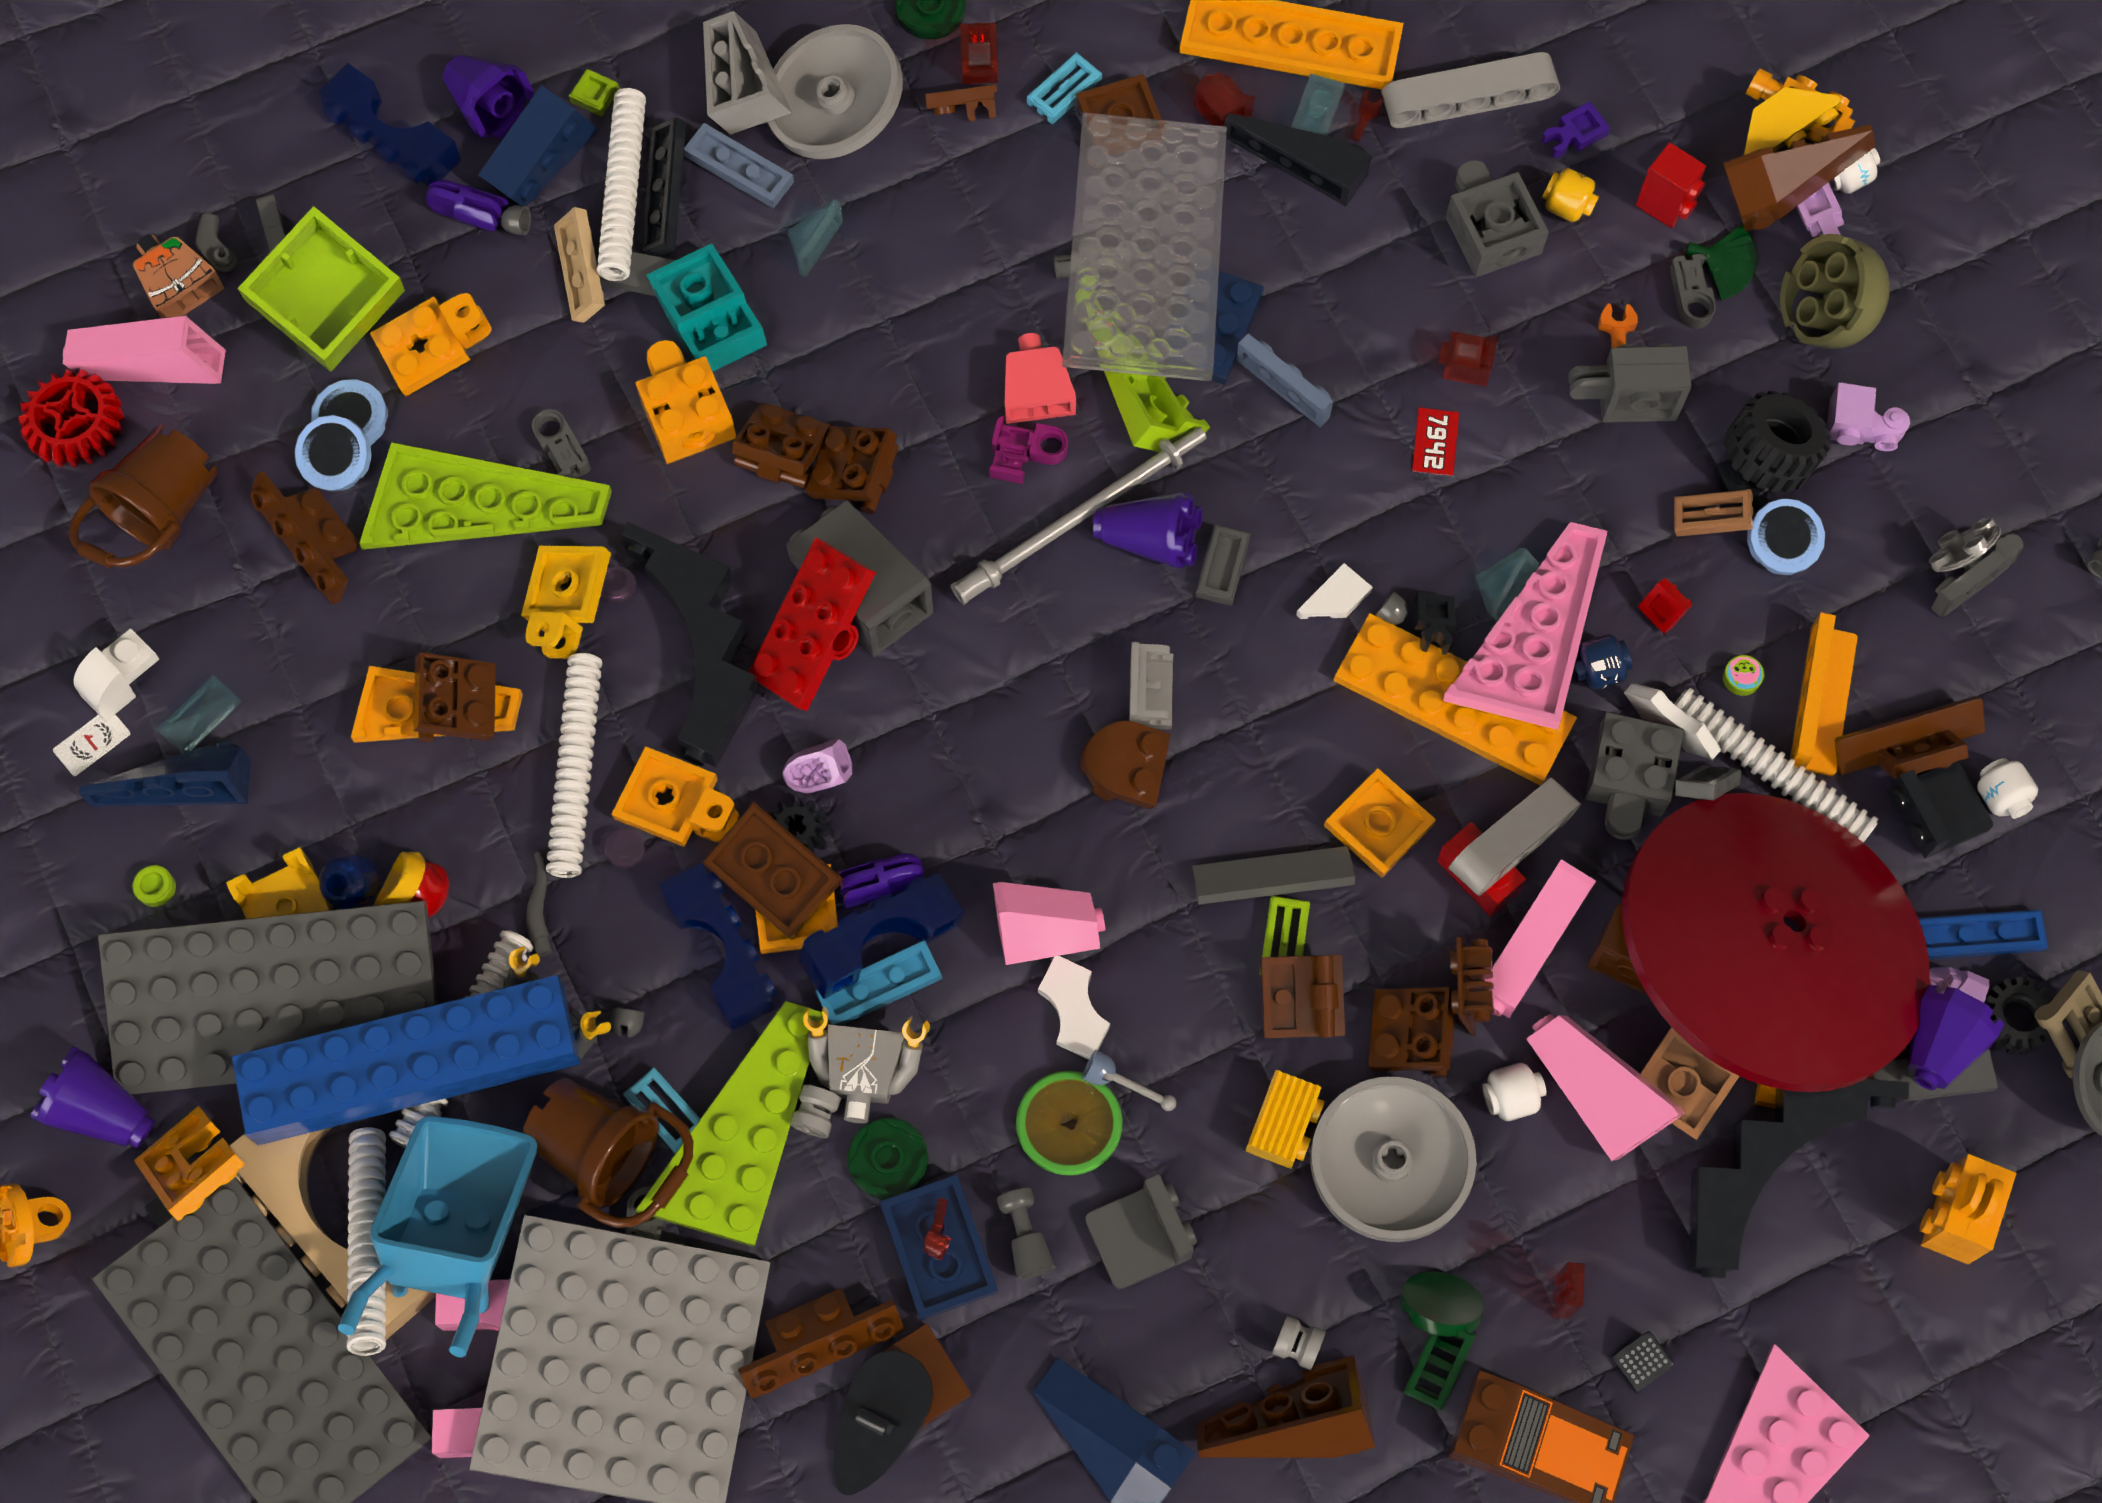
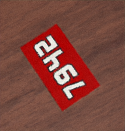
(1435, 441)

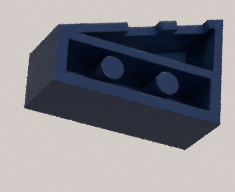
(537, 147)

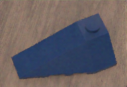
(192, 778)
(1115, 1443)

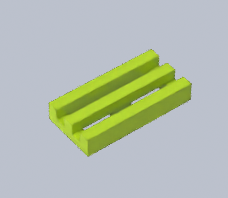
(1289, 905)

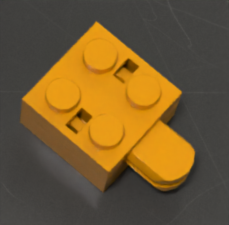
(686, 402)
(1967, 1209)

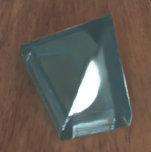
(813, 235)
(1506, 581)
(199, 715)

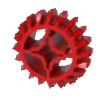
(77, 429)

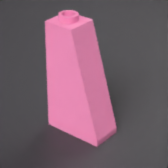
(146, 352)
(1538, 936)
(1605, 1091)

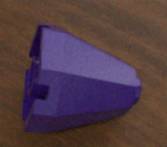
(487, 93)
(1950, 1036)

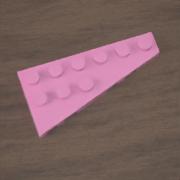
(1535, 643)
(1785, 1440)

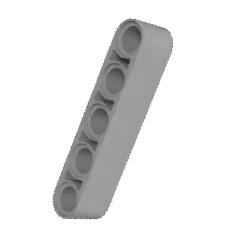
(1470, 90)
(1514, 836)

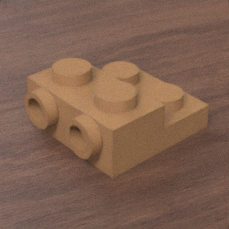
(1689, 1081)

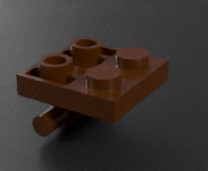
(779, 444)
(854, 465)
(454, 697)
(1302, 996)
(1412, 1030)

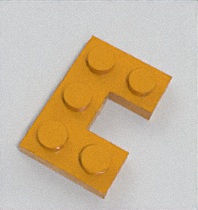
(177, 1181)

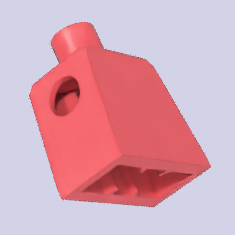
(1037, 383)

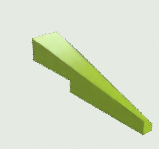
(1151, 409)

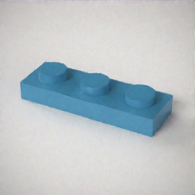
(883, 984)

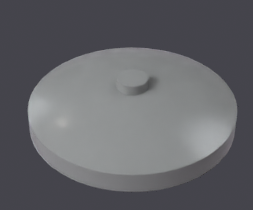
(839, 89)
(1393, 1159)

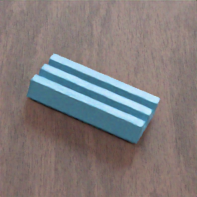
(1055, 78)
(642, 1085)

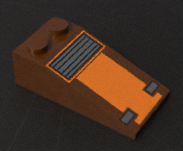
(1539, 1442)

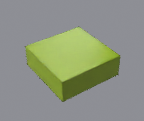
(594, 92)

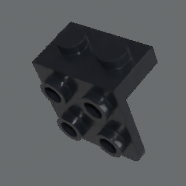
(1939, 808)

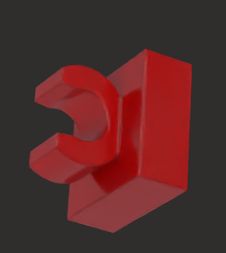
(1665, 605)

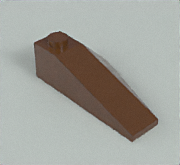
(1773, 184)
(1307, 1419)

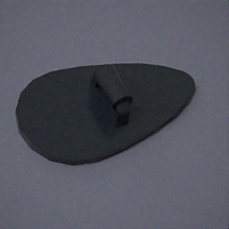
(880, 1418)

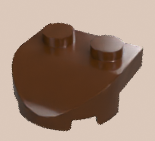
(1126, 762)

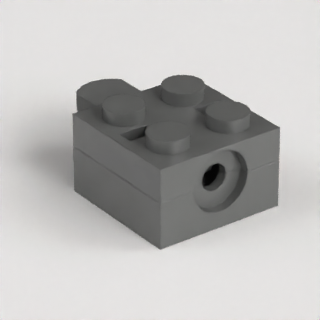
(1494, 219)
(1636, 383)
(1635, 773)

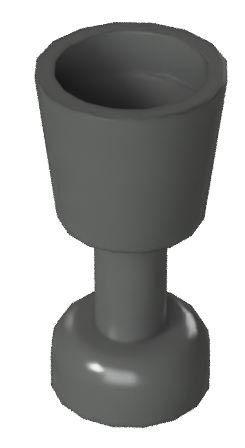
(1029, 1248)

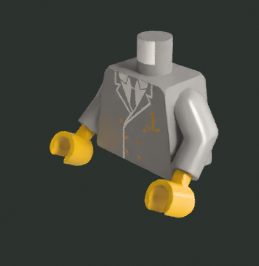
(863, 1062)

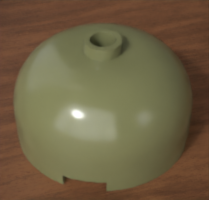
(1852, 287)

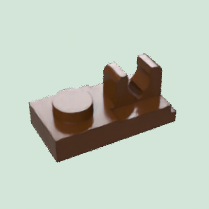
(946, 101)

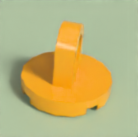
(21, 1226)

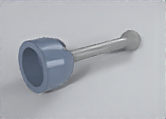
(1102, 1069)

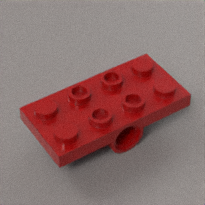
(813, 624)

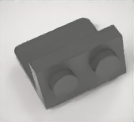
(1141, 1234)

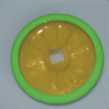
(1056, 1146)

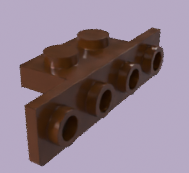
(309, 531)
(1915, 741)
(817, 1337)

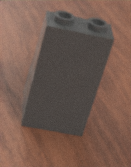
(898, 593)

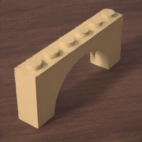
(280, 1185)

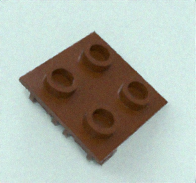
(1473, 998)

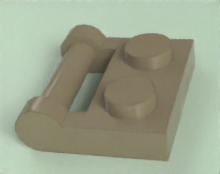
(2081, 1006)

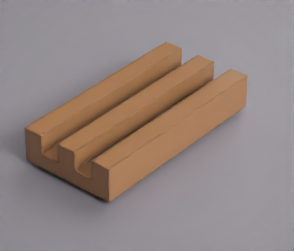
(1713, 526)

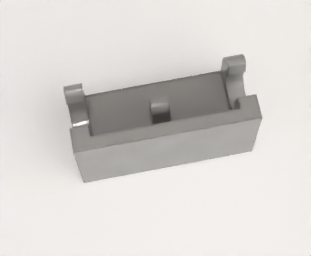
(1151, 685)

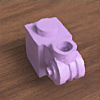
(1855, 420)

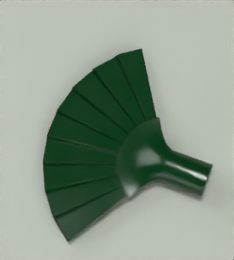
(1729, 261)

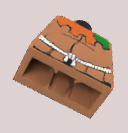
(174, 276)

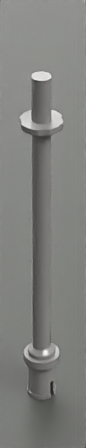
(990, 572)

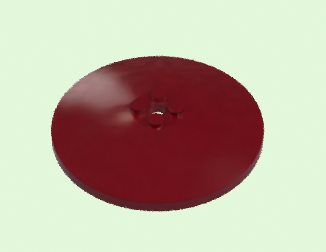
(1741, 984)

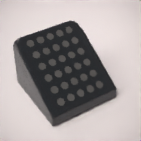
(1642, 1361)

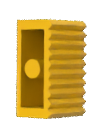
(1284, 1119)

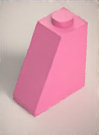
(1045, 921)

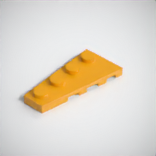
(388, 707)

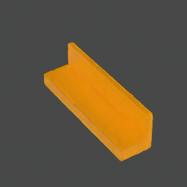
(1823, 696)

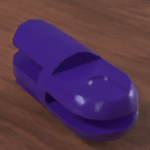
(466, 204)
(878, 878)

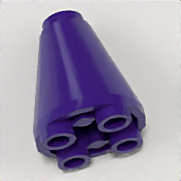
(1153, 528)
(91, 1103)

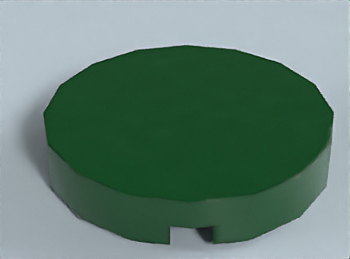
(930, 17)
(887, 1158)
(1441, 1303)

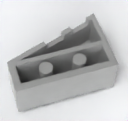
(739, 76)

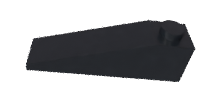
(1311, 157)

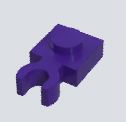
(1578, 127)

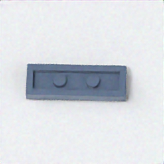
(738, 165)
(1284, 379)

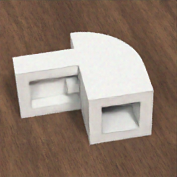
(106, 675)

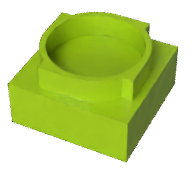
(321, 288)

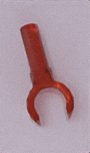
(1368, 111)
(936, 1243)

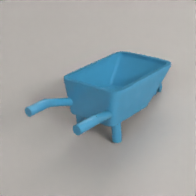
(447, 1216)

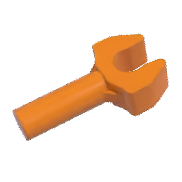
(1615, 328)

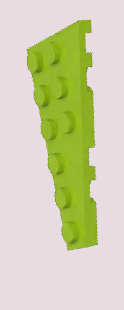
(456, 497)
(742, 1136)

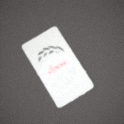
(90, 743)

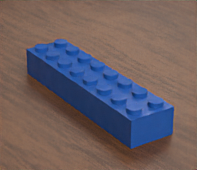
(405, 1060)

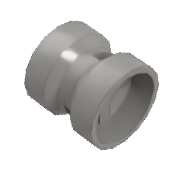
(815, 1111)
(1308, 1344)

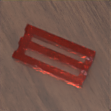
(1572, 1283)

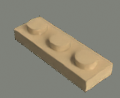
(579, 265)

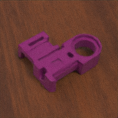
(1017, 443)

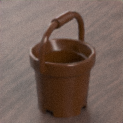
(146, 495)
(604, 1147)

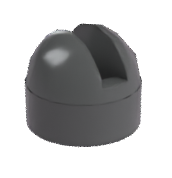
(516, 219)
(1393, 609)
(626, 1018)

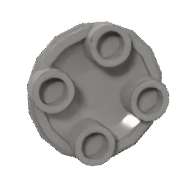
(1965, 547)

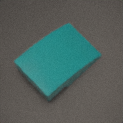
(707, 308)

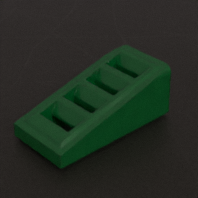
(1425, 1395)

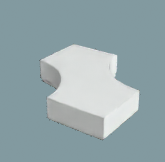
(1657, 708)
(1067, 990)

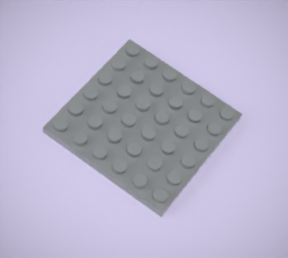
(620, 1365)

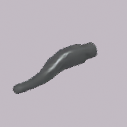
(535, 920)

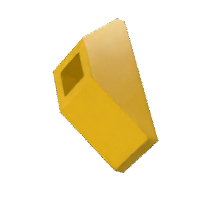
(1787, 117)

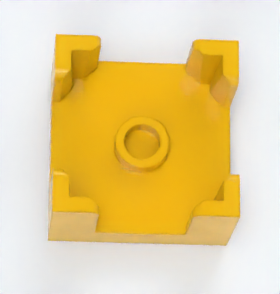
(282, 892)

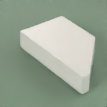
(1337, 595)

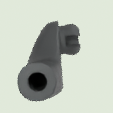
(210, 247)

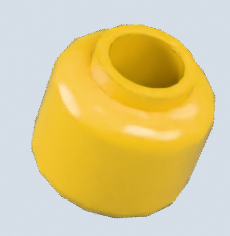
(1570, 195)

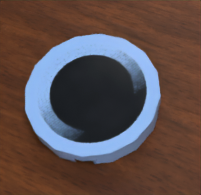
(355, 402)
(332, 453)
(1786, 536)

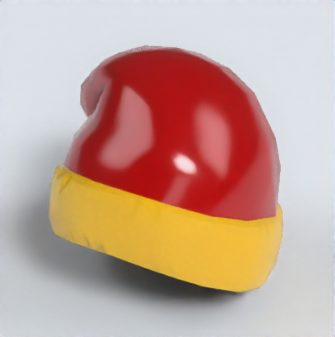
(415, 880)

